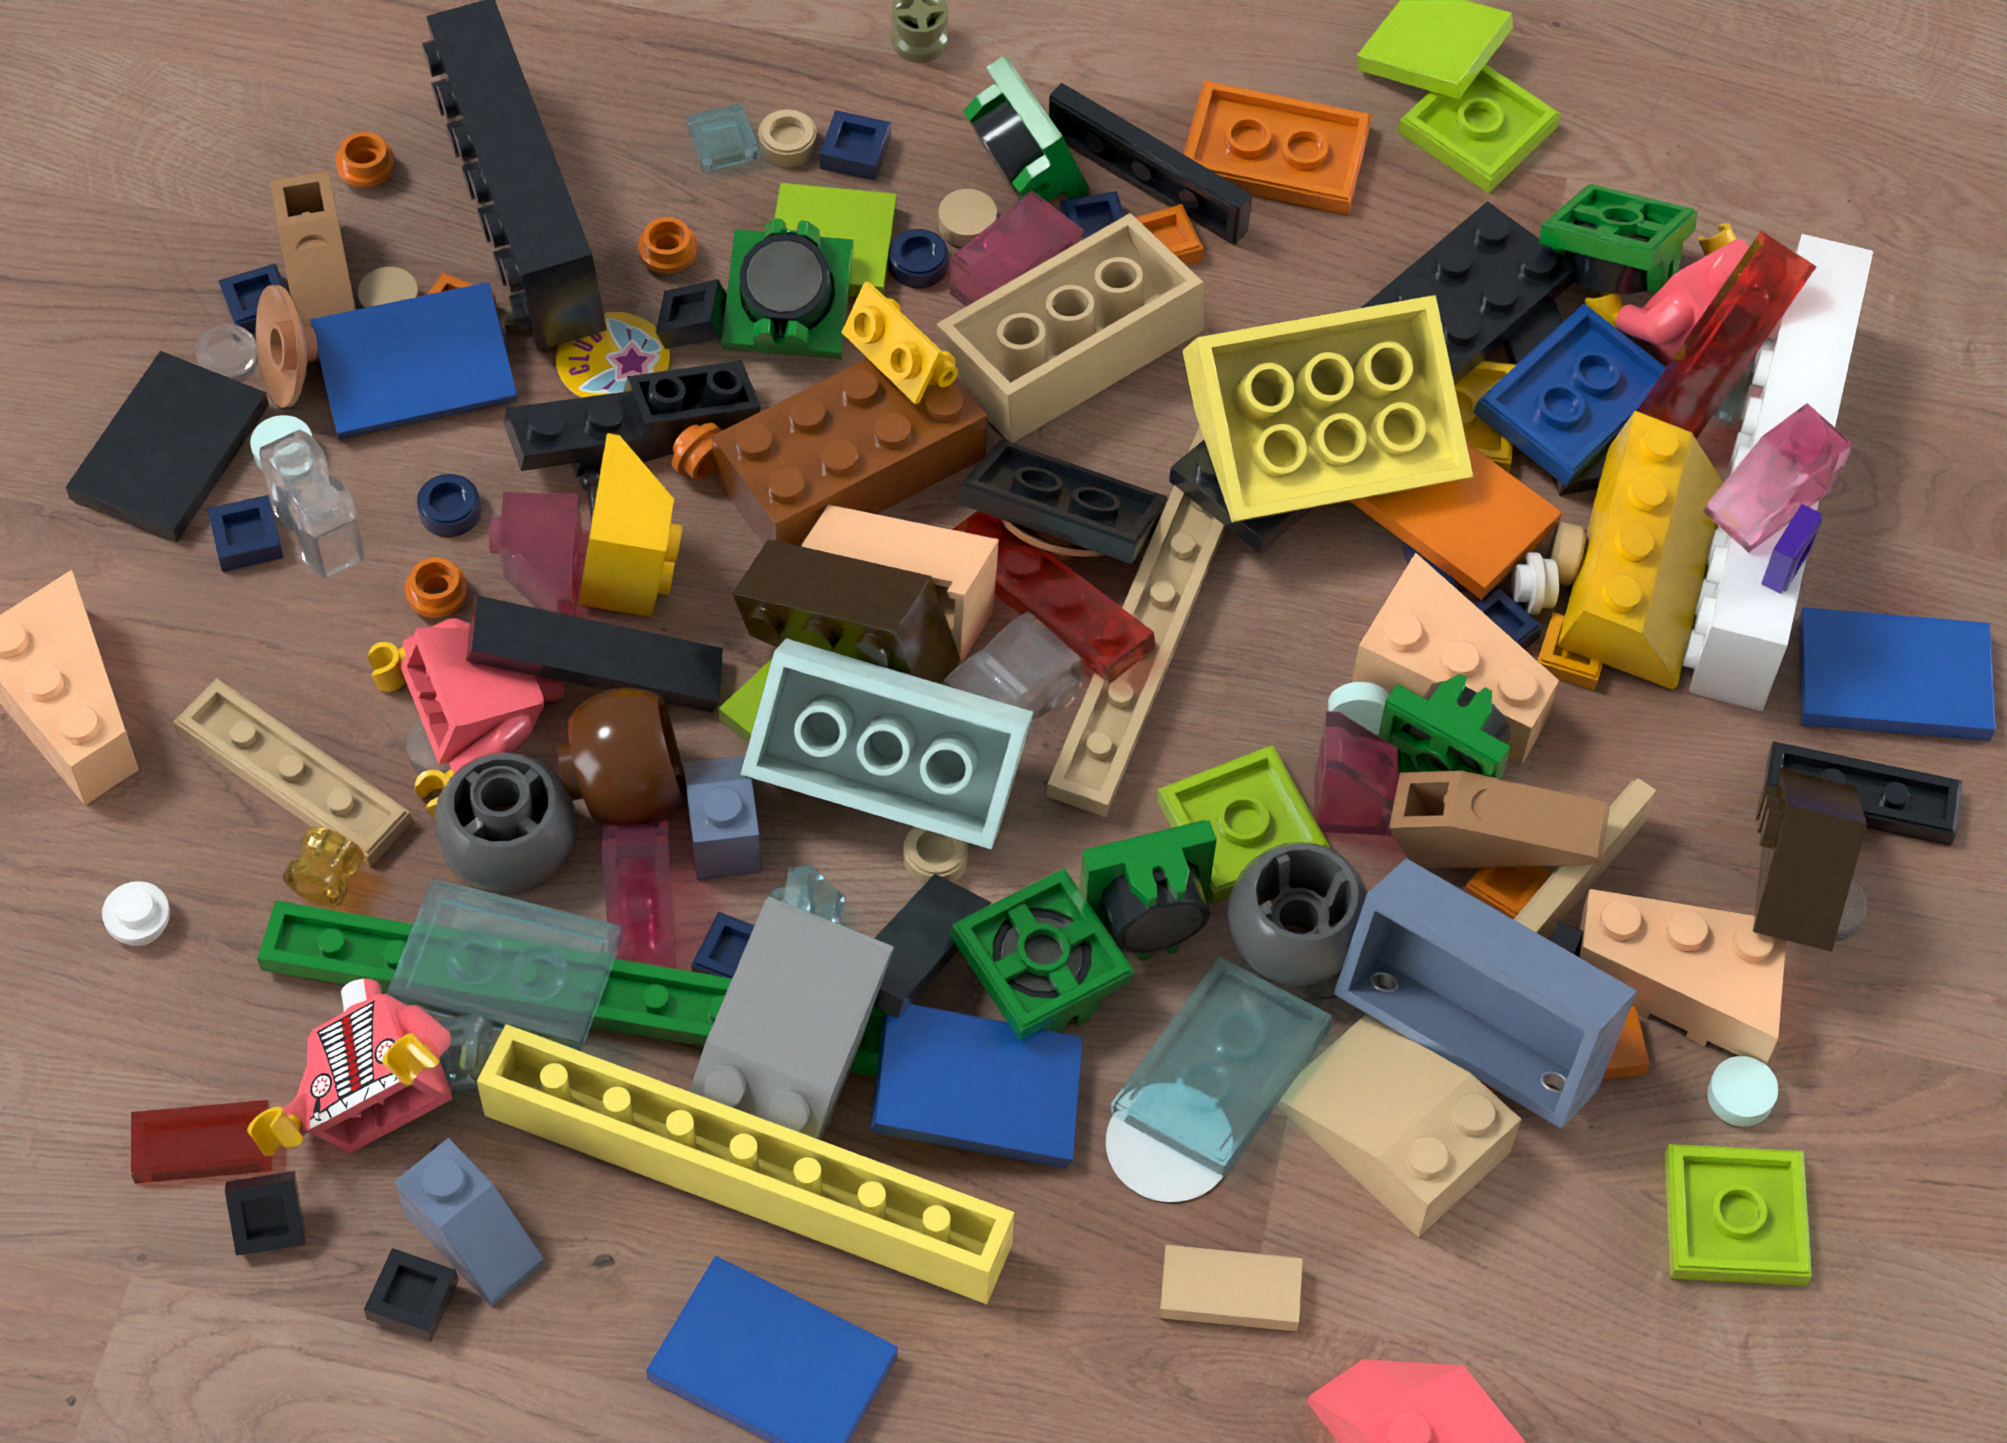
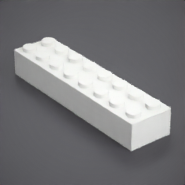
(1739, 621)

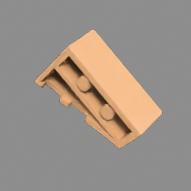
(959, 562)
(1436, 633)
(61, 691)
(1690, 967)

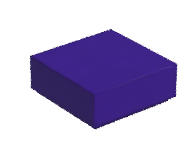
(1792, 549)

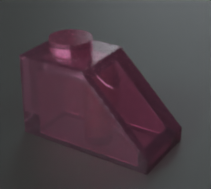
(1785, 468)
(540, 547)
(1354, 779)
(640, 891)

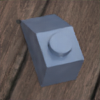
(722, 818)
(468, 1222)

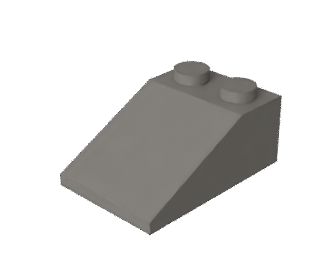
(792, 1019)

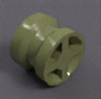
(932, 34)

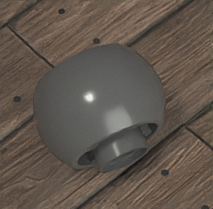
(505, 848)
(1306, 888)

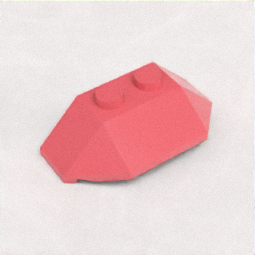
(1410, 1405)

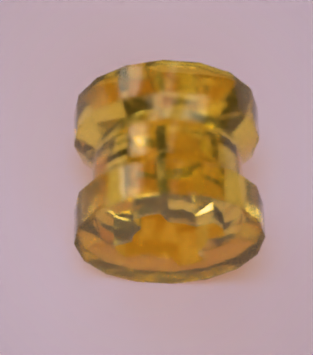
(323, 866)

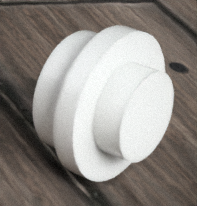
(1535, 583)
(136, 913)

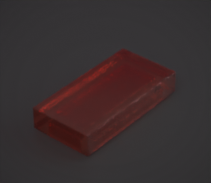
(196, 1142)

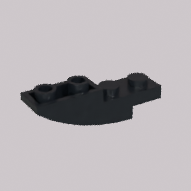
(645, 415)

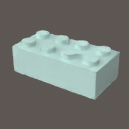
(886, 743)

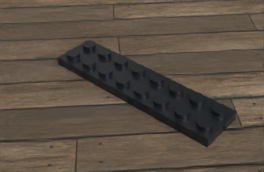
(1486, 286)

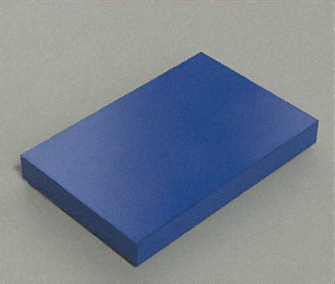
(413, 360)
(1571, 394)
(1896, 674)
(977, 1086)
(770, 1360)

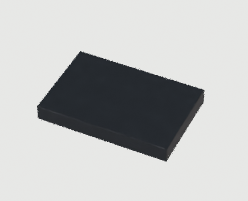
(167, 446)
(1063, 500)

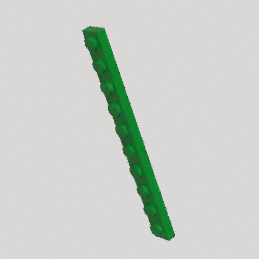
(635, 999)

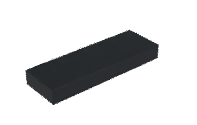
(1891, 796)
(922, 940)

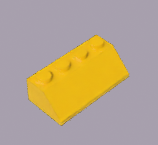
(1644, 553)

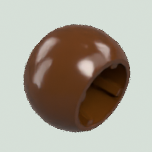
(623, 758)

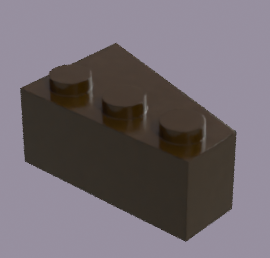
(847, 609)
(1807, 857)

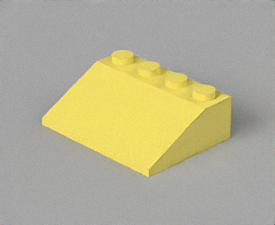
(1328, 408)

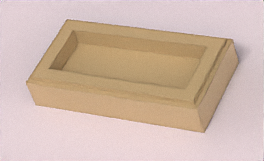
(1231, 1288)

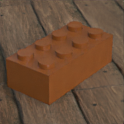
(844, 446)

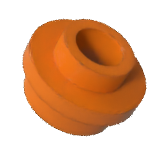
(367, 149)
(663, 234)
(695, 451)
(433, 574)

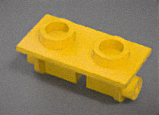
(897, 345)

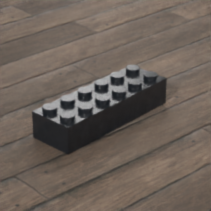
(513, 175)

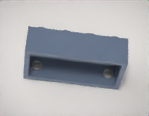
(1484, 992)

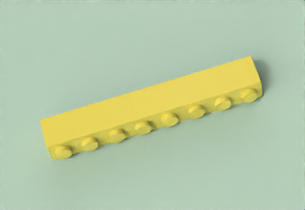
(747, 1163)

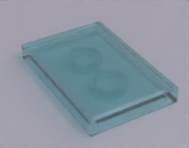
(506, 962)
(1221, 1066)

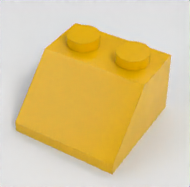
(630, 536)

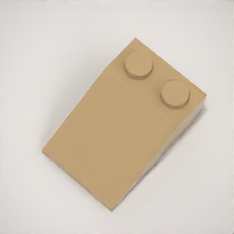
(1401, 1120)

